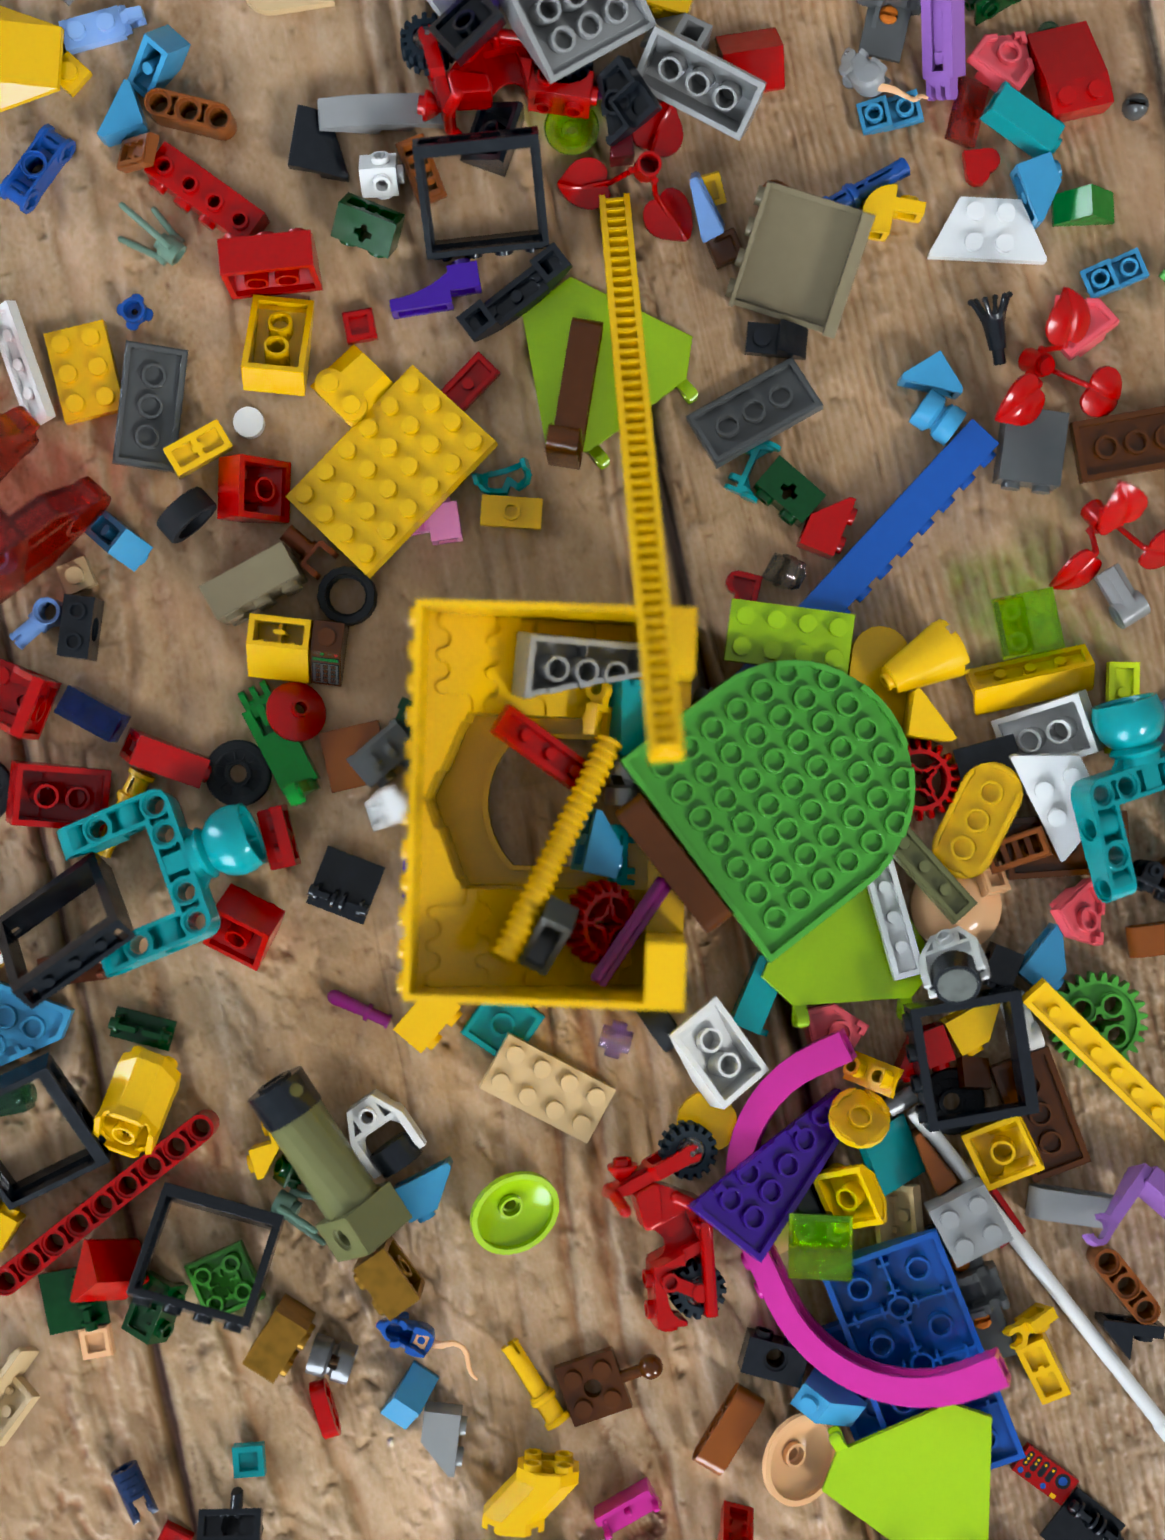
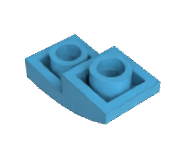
(889, 113)
(1114, 274)

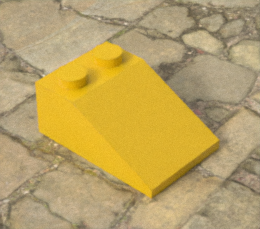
(278, 345)

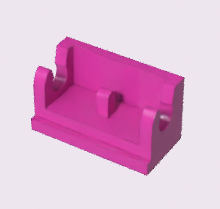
(626, 1507)

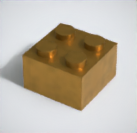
(389, 1279)
(277, 1342)

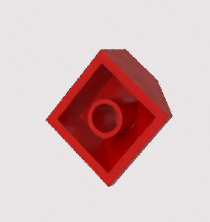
(253, 489)
(245, 926)

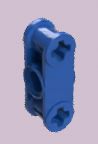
(47, 150)

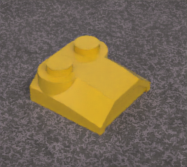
(351, 385)
(1002, 1151)
(852, 1192)

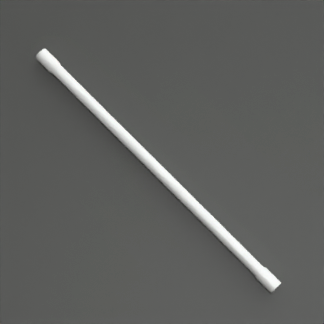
(1053, 1287)

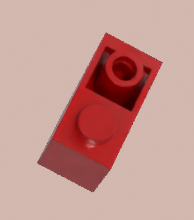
(825, 528)
(937, 1047)

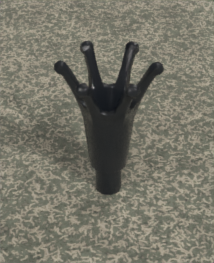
(994, 324)

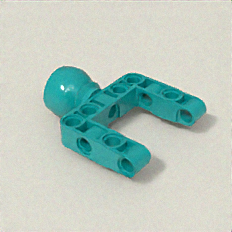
(1131, 731)
(225, 845)

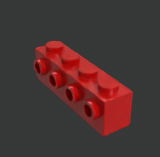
(203, 194)

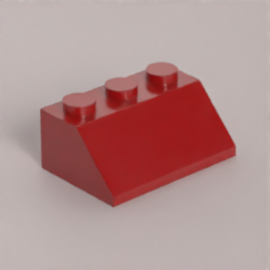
(269, 263)

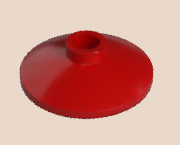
(284, 717)

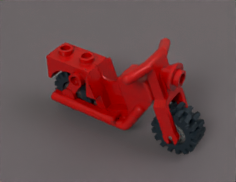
(496, 64)
(687, 1237)

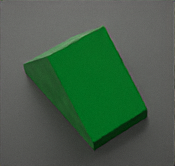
(1083, 207)

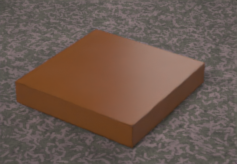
(338, 746)

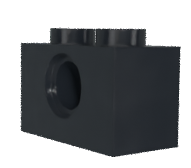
(80, 627)
(753, 1357)

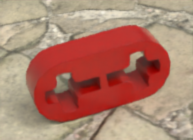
(325, 1408)

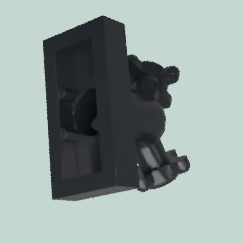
(231, 1523)

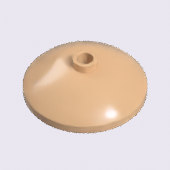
(979, 921)
(797, 1461)

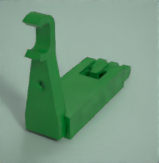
(285, 758)

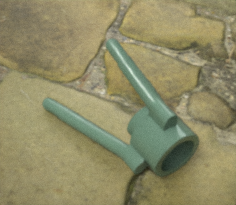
(169, 247)
(288, 1205)

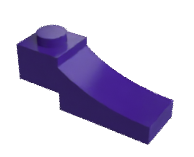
(458, 281)

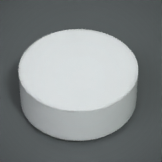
(249, 422)

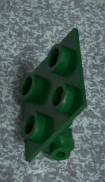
(62, 1313)

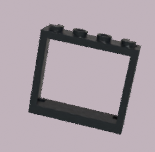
(471, 143)
(80, 953)
(1019, 1051)
(78, 1117)
(218, 1206)

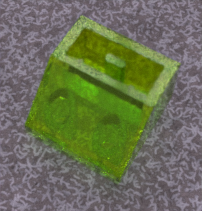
(1028, 623)
(821, 1247)

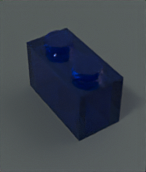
(92, 714)

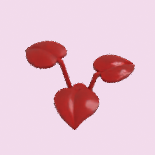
(665, 216)
(1065, 324)
(1123, 507)

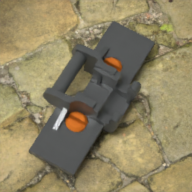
(887, 27)
(984, 1300)

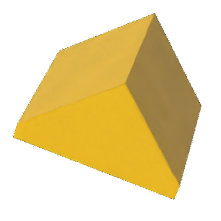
(923, 720)

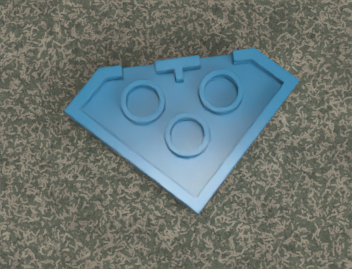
(28, 1029)

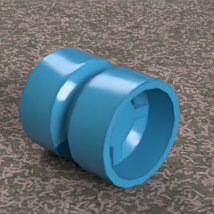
(937, 417)

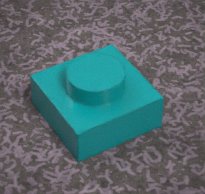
(249, 1459)

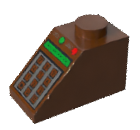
(328, 652)

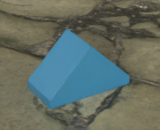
(123, 118)
(932, 374)
(410, 1395)

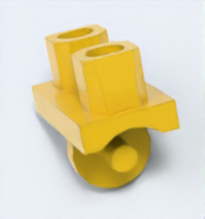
(873, 1074)

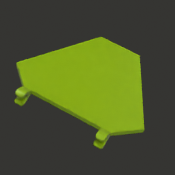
(547, 339)
(840, 964)
(918, 1475)

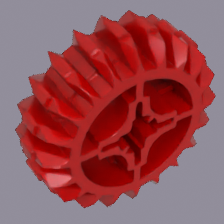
(939, 763)
(599, 903)

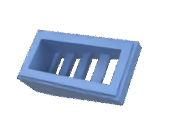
(707, 214)

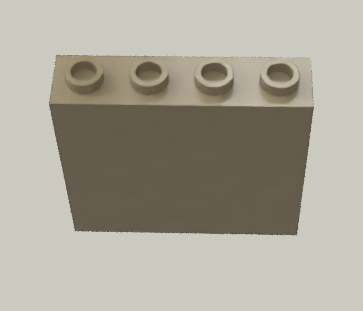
(800, 257)

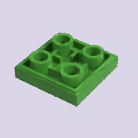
(223, 1278)

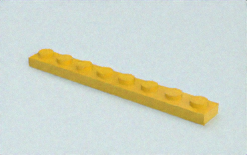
(1097, 1053)

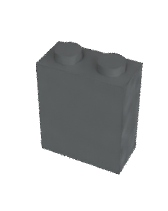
(1032, 453)

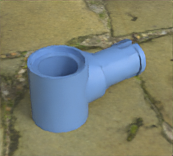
(37, 622)

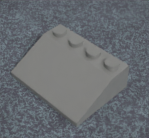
(575, 32)

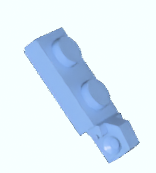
(101, 27)

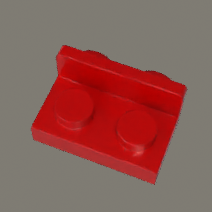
(278, 837)

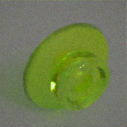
(567, 143)

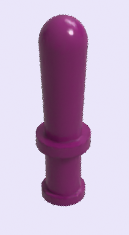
(355, 1006)

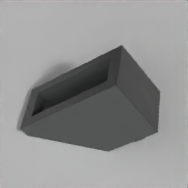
(548, 935)

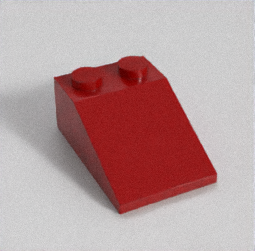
(1069, 72)
(55, 793)

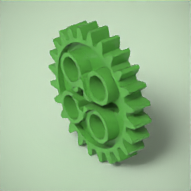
(1094, 994)

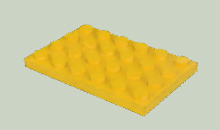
(391, 471)

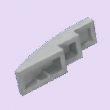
(372, 113)

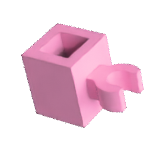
(443, 524)

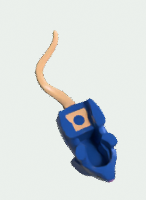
(416, 1337)

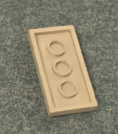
(547, 1087)

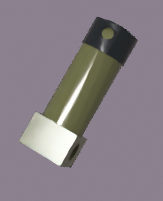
(354, 1207)

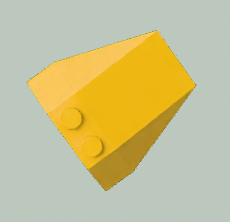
(28, 58)

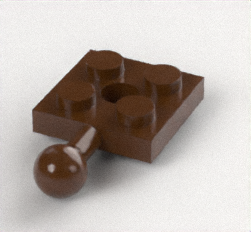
(603, 1367)

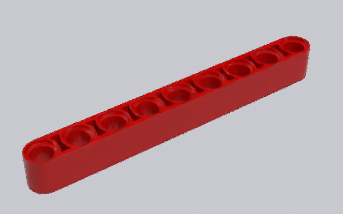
(119, 1194)

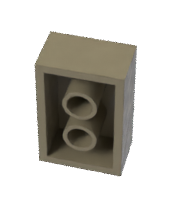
(254, 584)

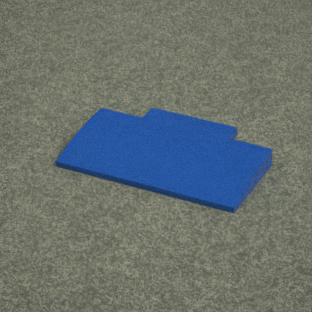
(912, 1315)

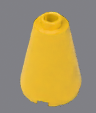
(926, 660)

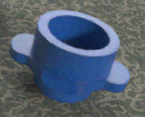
(135, 302)

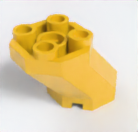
(137, 1102)
(531, 1492)

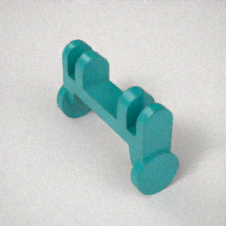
(743, 487)
(624, 839)

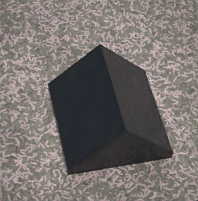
(467, 27)
(500, 116)

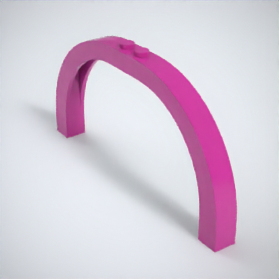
(878, 1381)

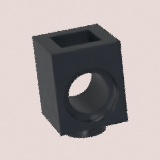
(1003, 965)

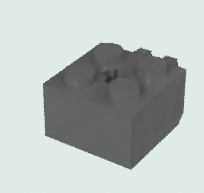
(382, 755)

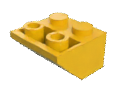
(279, 648)

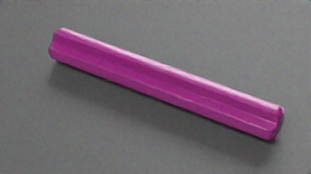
(630, 932)

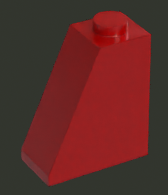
(165, 758)

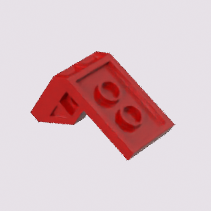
(25, 700)

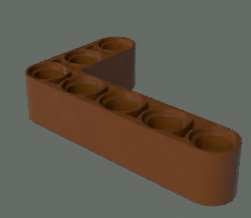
(567, 435)
(673, 863)

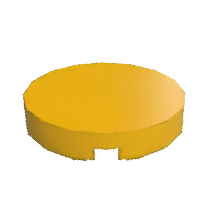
(859, 1118)
(717, 1121)

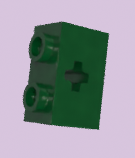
(367, 225)
(780, 477)

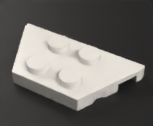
(988, 232)
(1048, 786)

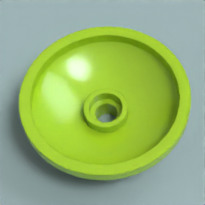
(519, 1223)

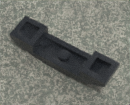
(518, 296)

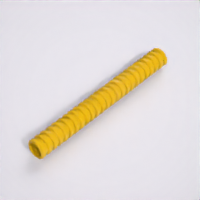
(557, 849)

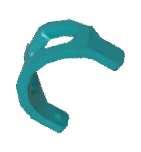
(481, 480)

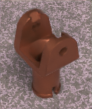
(305, 548)

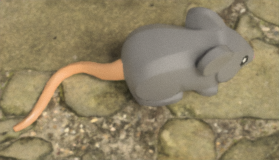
(868, 76)

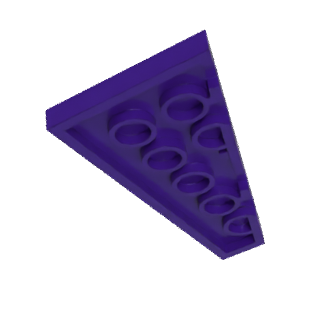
(760, 1192)

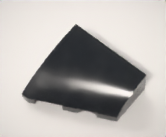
(625, 99)
(315, 149)

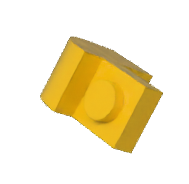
(888, 207)

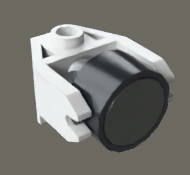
(953, 974)
(396, 1152)

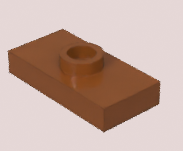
(138, 152)

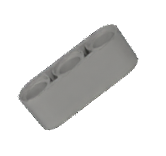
(1066, 1204)

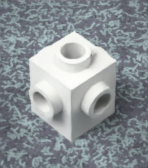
(380, 175)

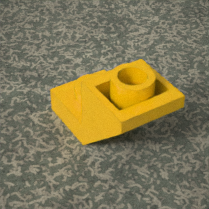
(262, 1155)

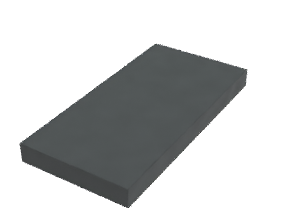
(149, 405)
(754, 412)

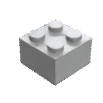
(968, 1221)

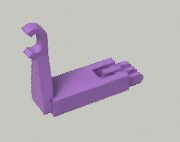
(943, 44)
(1137, 1182)

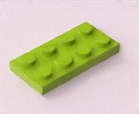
(778, 632)

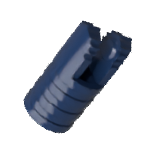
(132, 1486)

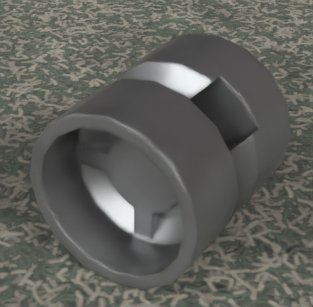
(621, 786)
(321, 1355)

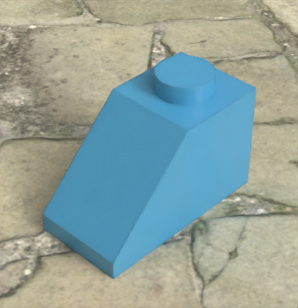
(158, 59)
(1037, 184)
(119, 541)
(597, 847)
(1045, 958)
(424, 1190)
(827, 1401)

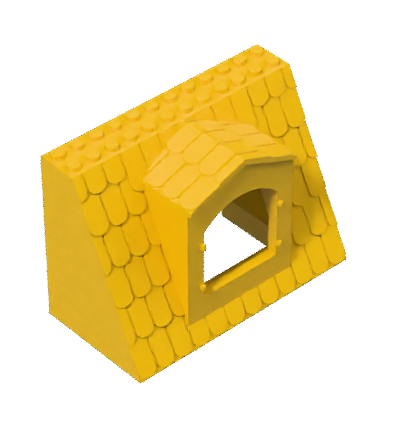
(456, 871)

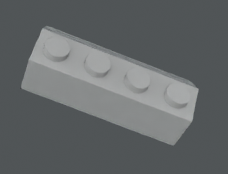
(700, 83)

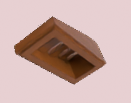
(404, 148)
(1013, 839)
(936, 1169)

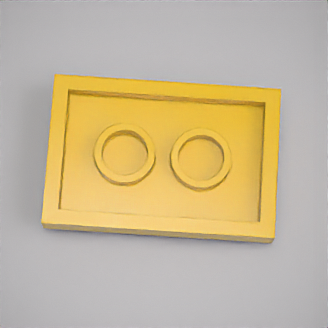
(84, 371)

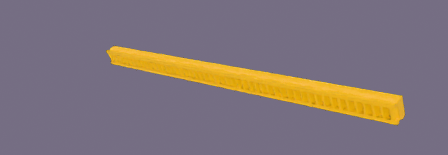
(641, 485)

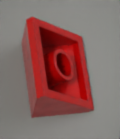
(757, 53)
(105, 1269)

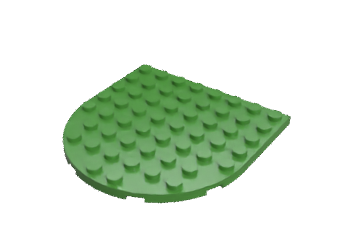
(785, 794)

